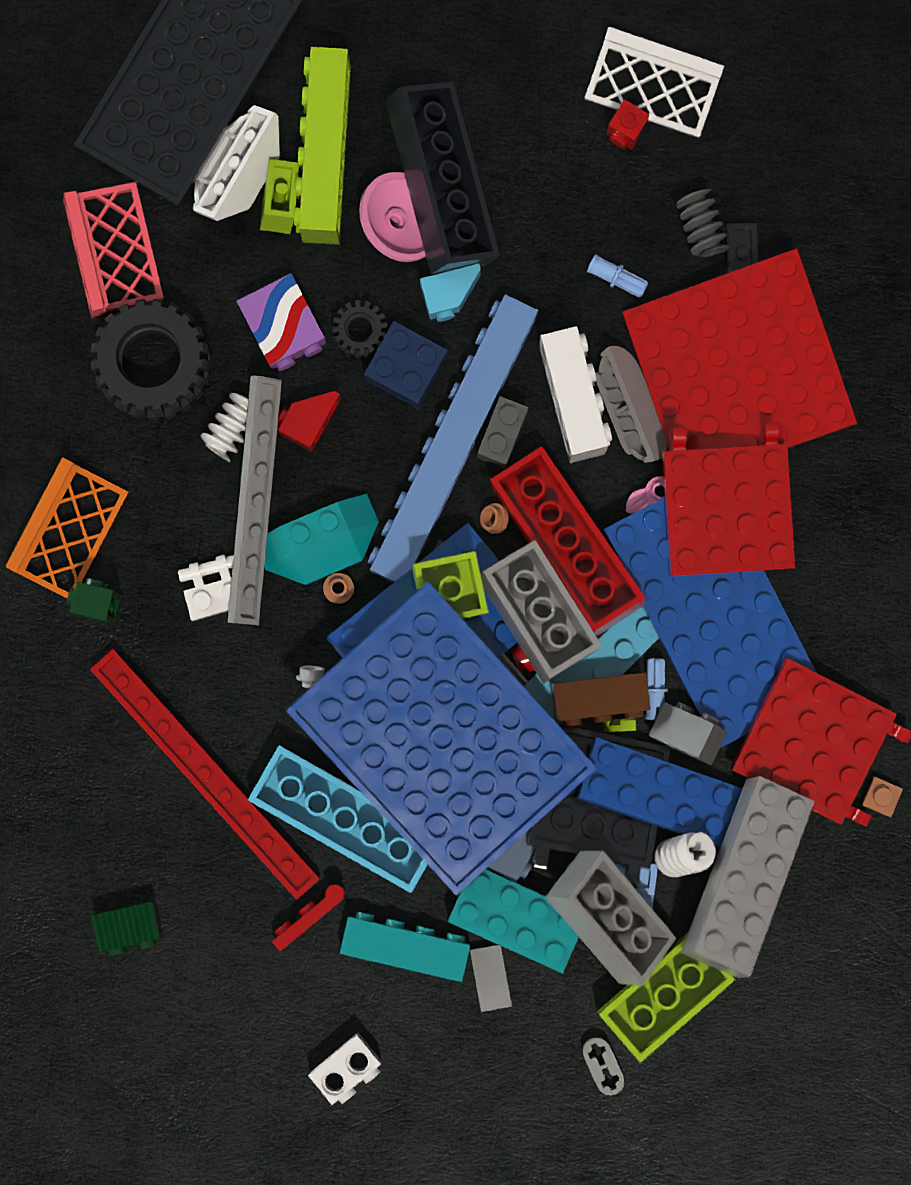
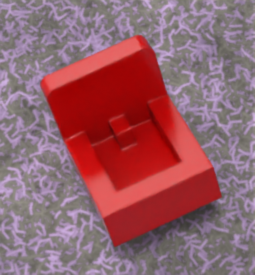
(626, 125)

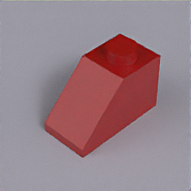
(308, 419)

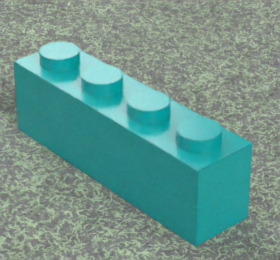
(404, 947)

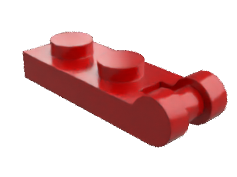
(310, 914)

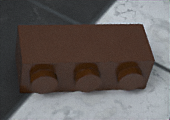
(600, 698)

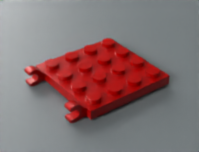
(728, 506)
(816, 740)

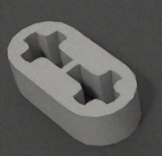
(610, 1063)

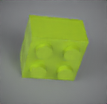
(456, 580)

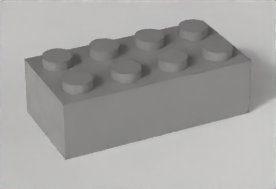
(539, 611)
(611, 917)

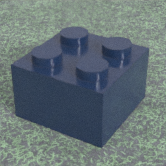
(406, 365)

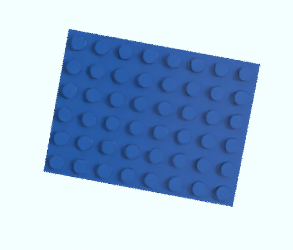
(441, 738)

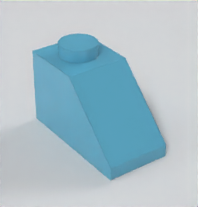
(448, 291)

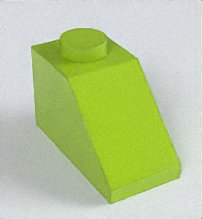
(279, 196)

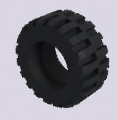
(128, 326)

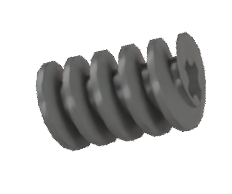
(701, 224)

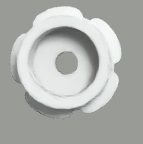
(310, 675)

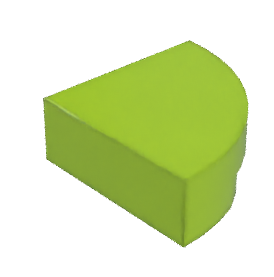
(619, 725)

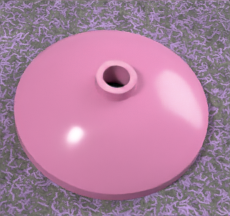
(388, 200)

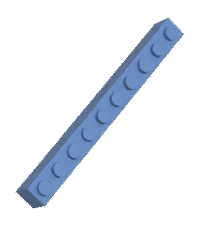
(454, 440)

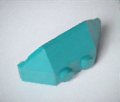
(322, 541)

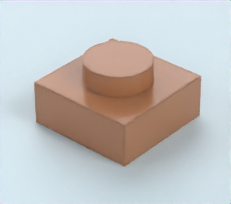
(881, 796)

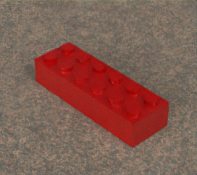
(570, 540)

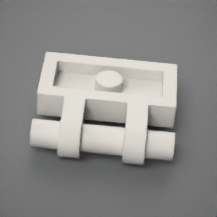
(209, 598)

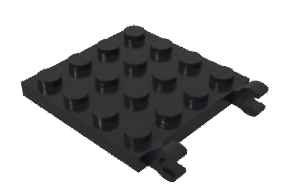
(588, 827)

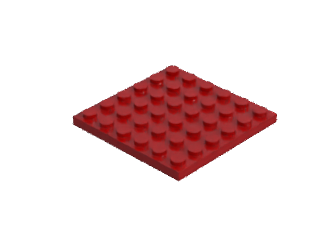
(740, 358)

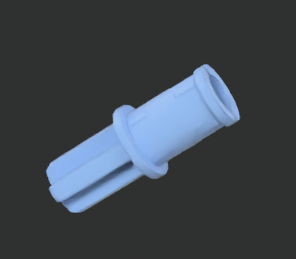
(617, 276)
(656, 686)

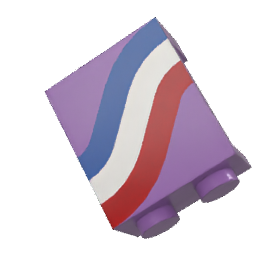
(282, 323)

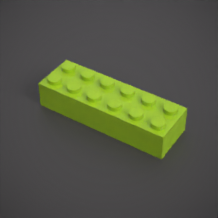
(324, 147)

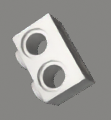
(340, 1063)

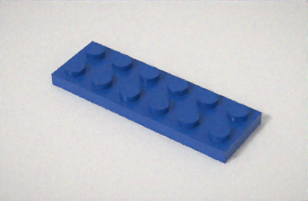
(658, 792)

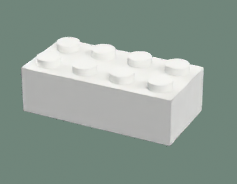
(573, 394)

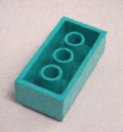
(515, 919)

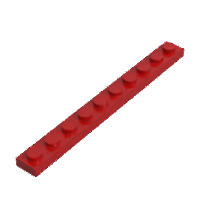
(205, 774)

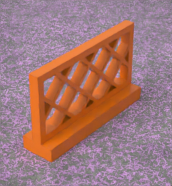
(43, 515)

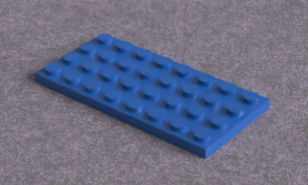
(717, 628)

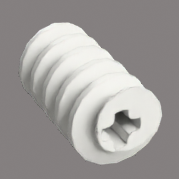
(229, 427)
(684, 854)

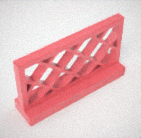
(87, 254)

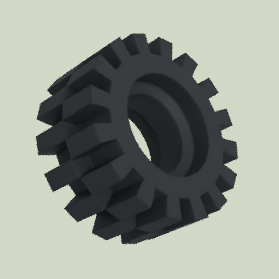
(349, 314)

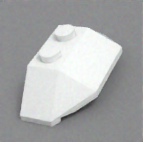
(238, 165)

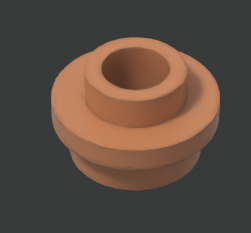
(494, 518)
(345, 595)

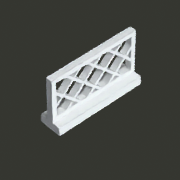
(668, 59)

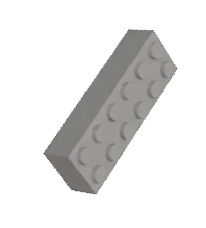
(748, 877)

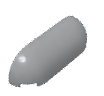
(630, 405)

